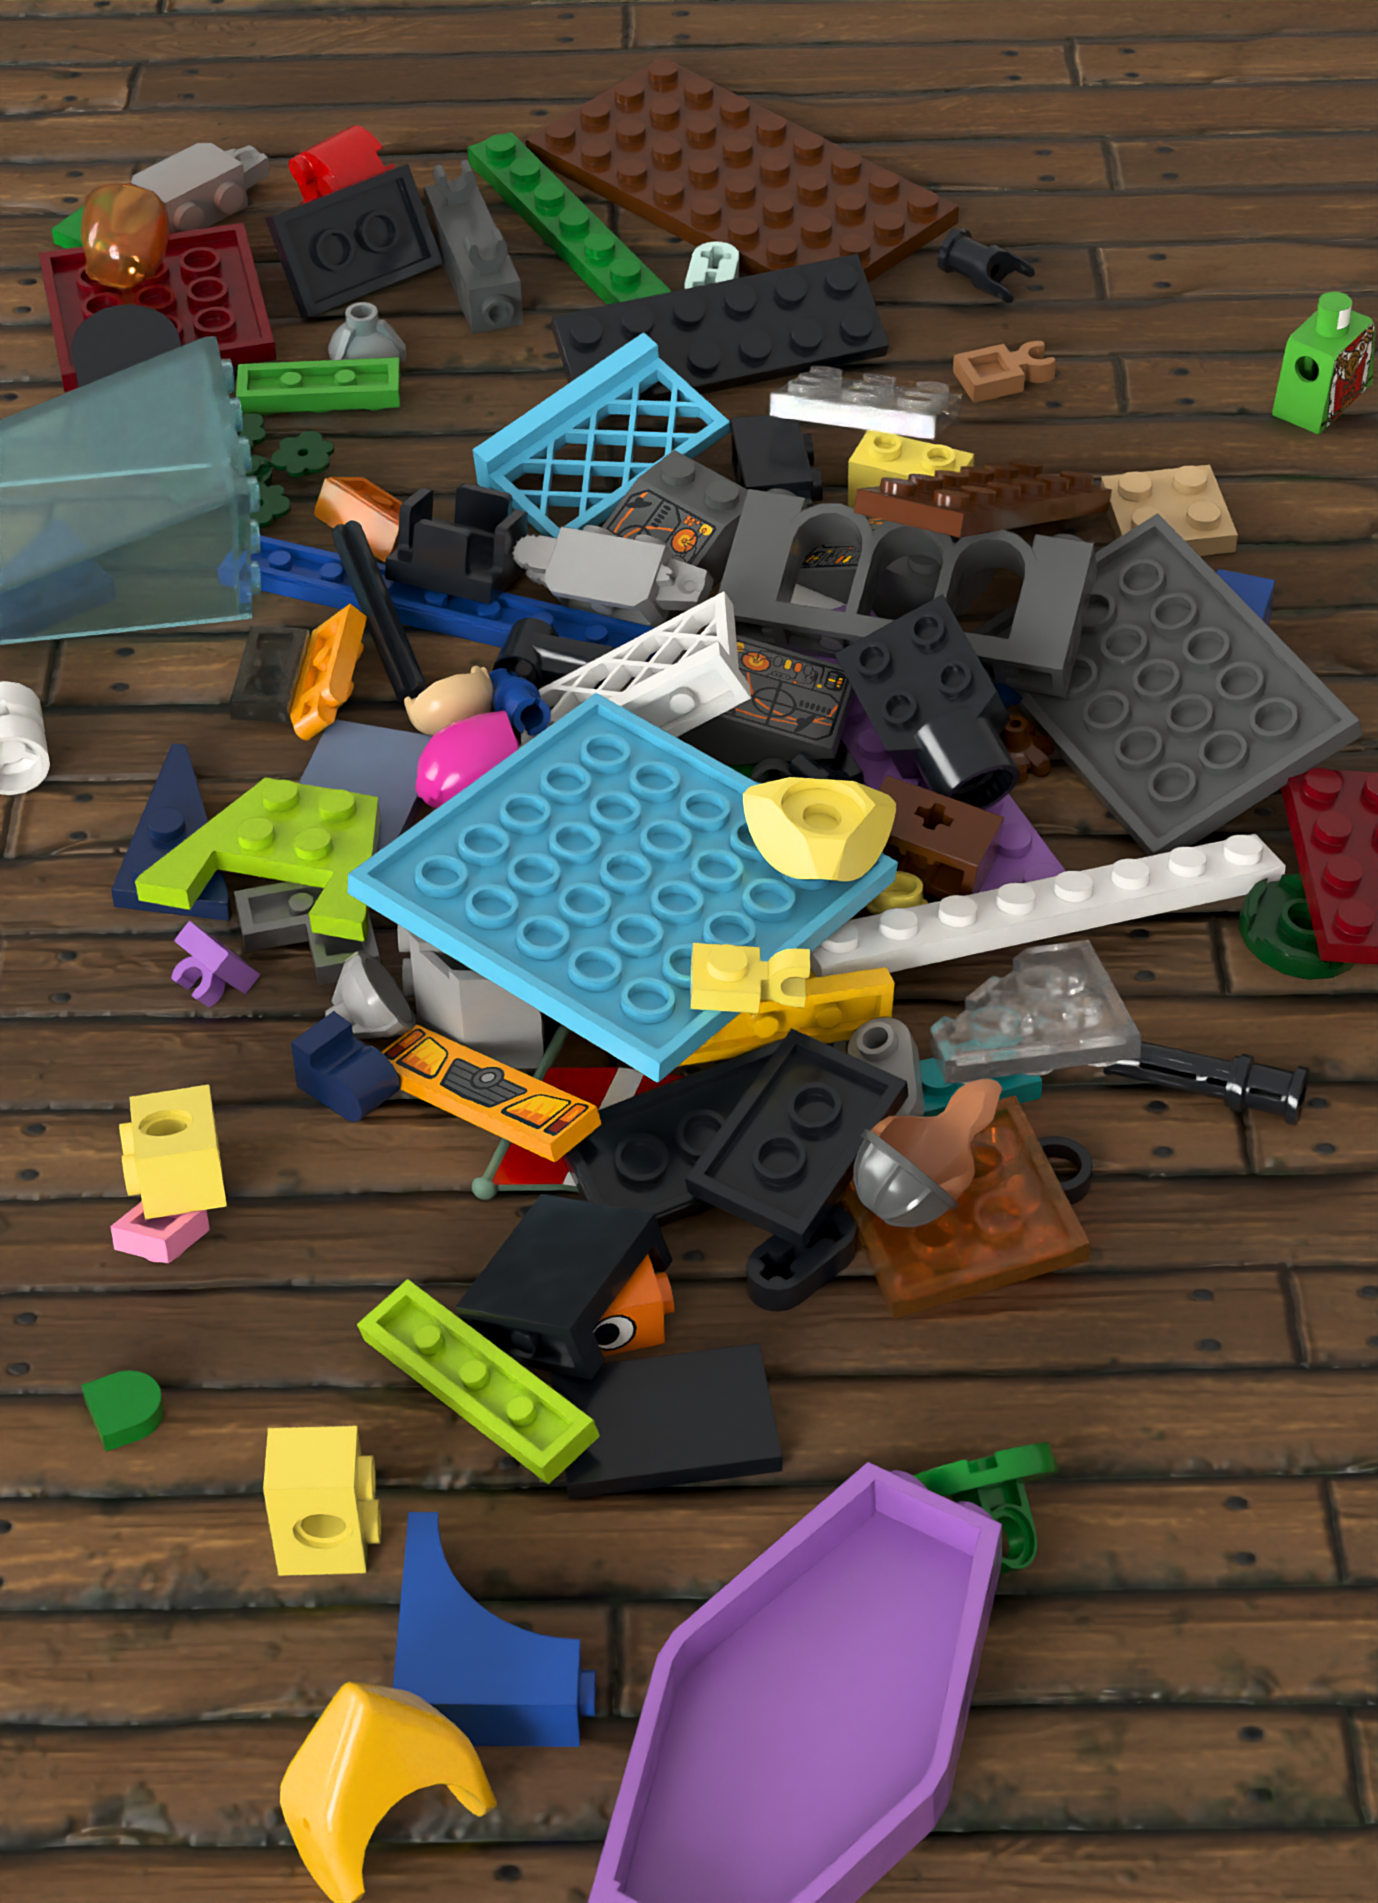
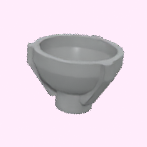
(365, 336)
(371, 999)

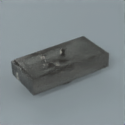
(269, 674)

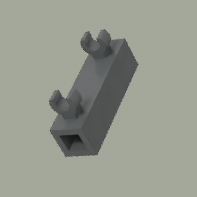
(473, 252)

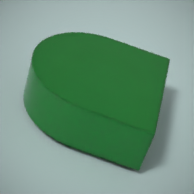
(124, 1407)

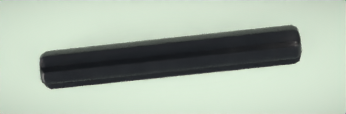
(380, 611)

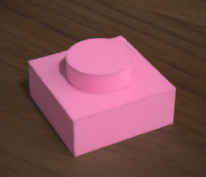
(158, 1238)

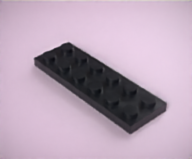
(737, 327)

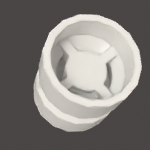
(22, 740)

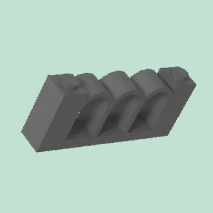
(781, 531)

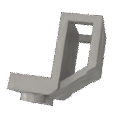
(469, 1006)

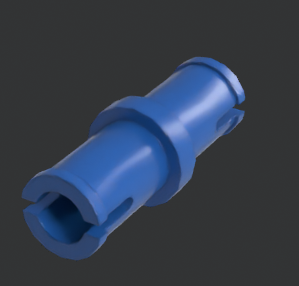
(520, 701)

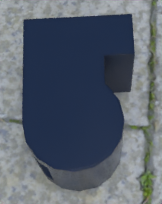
(342, 1069)

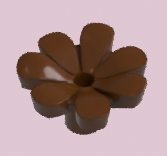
(1026, 748)

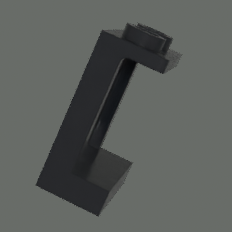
(559, 1280)

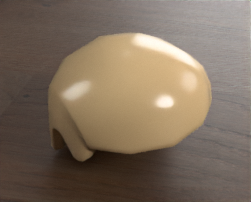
(451, 701)

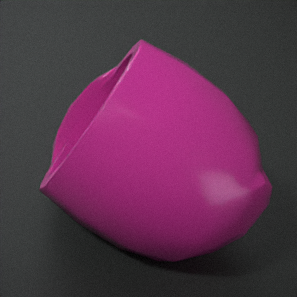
(462, 755)

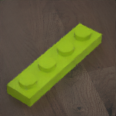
(479, 1381)

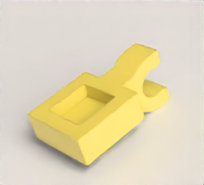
(736, 979)

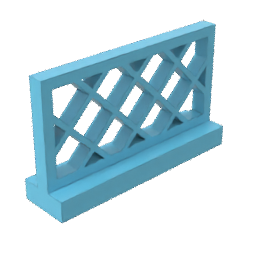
(573, 418)

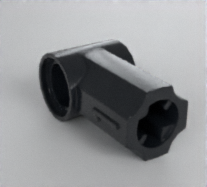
(541, 655)

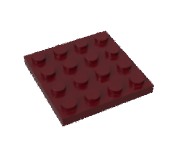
(201, 287)
(1337, 855)

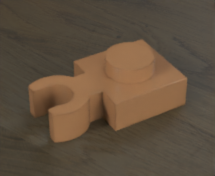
(999, 373)

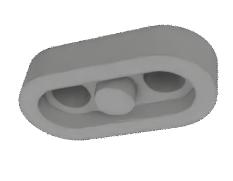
(896, 1056)

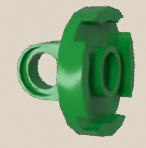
(999, 1489)

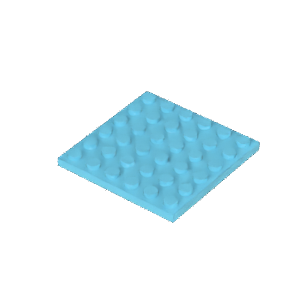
(593, 874)

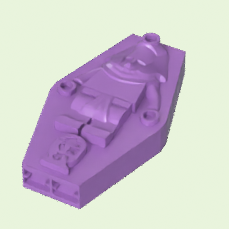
(810, 1707)

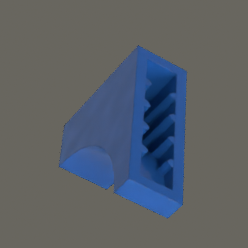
(478, 1669)

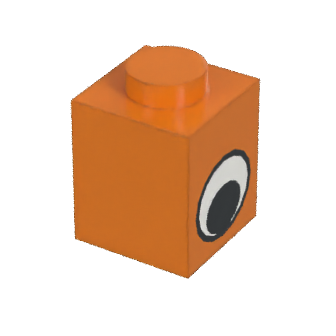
(636, 1313)

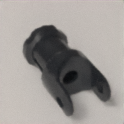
(981, 263)

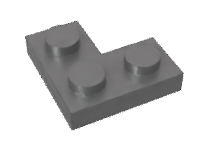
(280, 917)

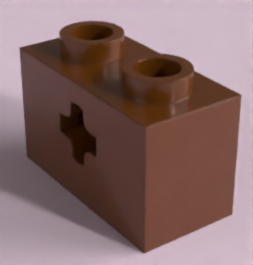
(941, 839)

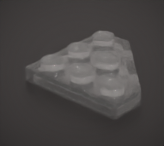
(1038, 1018)

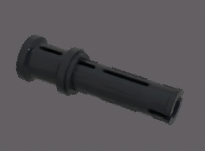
(1238, 1082)

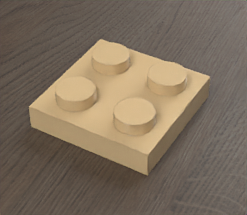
(1183, 497)

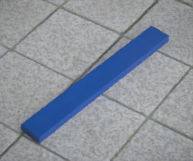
(321, 579)

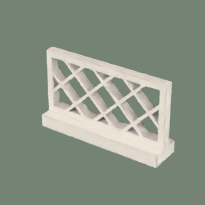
(662, 693)

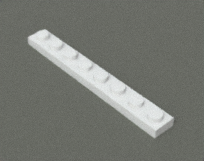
(1048, 907)

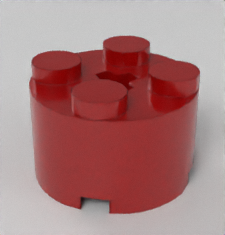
(337, 162)

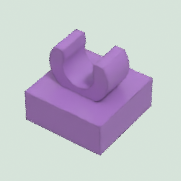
(214, 963)

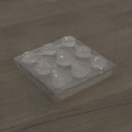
(867, 403)

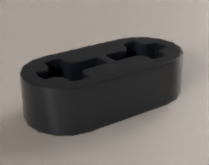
(808, 1267)

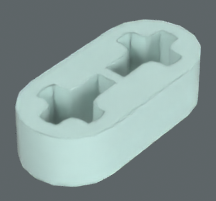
(711, 256)

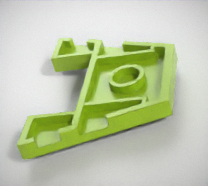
(282, 835)

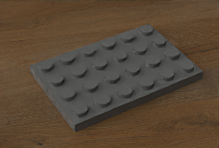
(1180, 696)

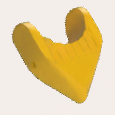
(358, 1764)

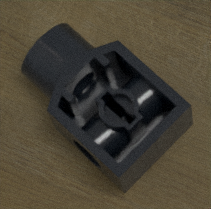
(934, 705)

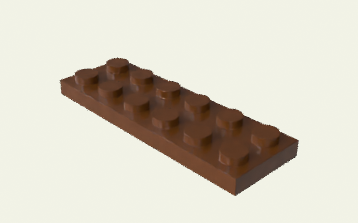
(983, 499)

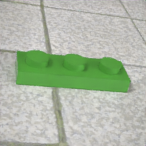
(319, 385)

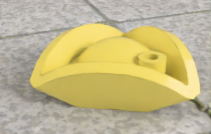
(819, 826)

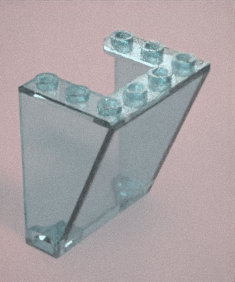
(129, 504)

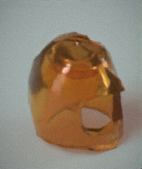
(123, 234)

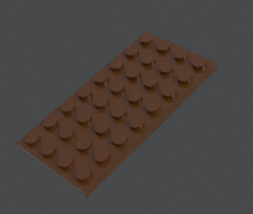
(738, 175)

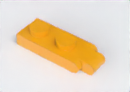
(327, 672)

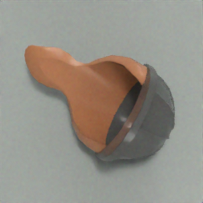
(921, 1165)

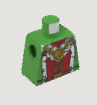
(1325, 364)

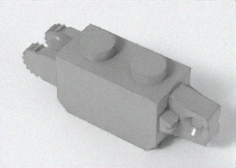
(204, 183)
(613, 574)

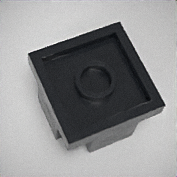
(463, 556)

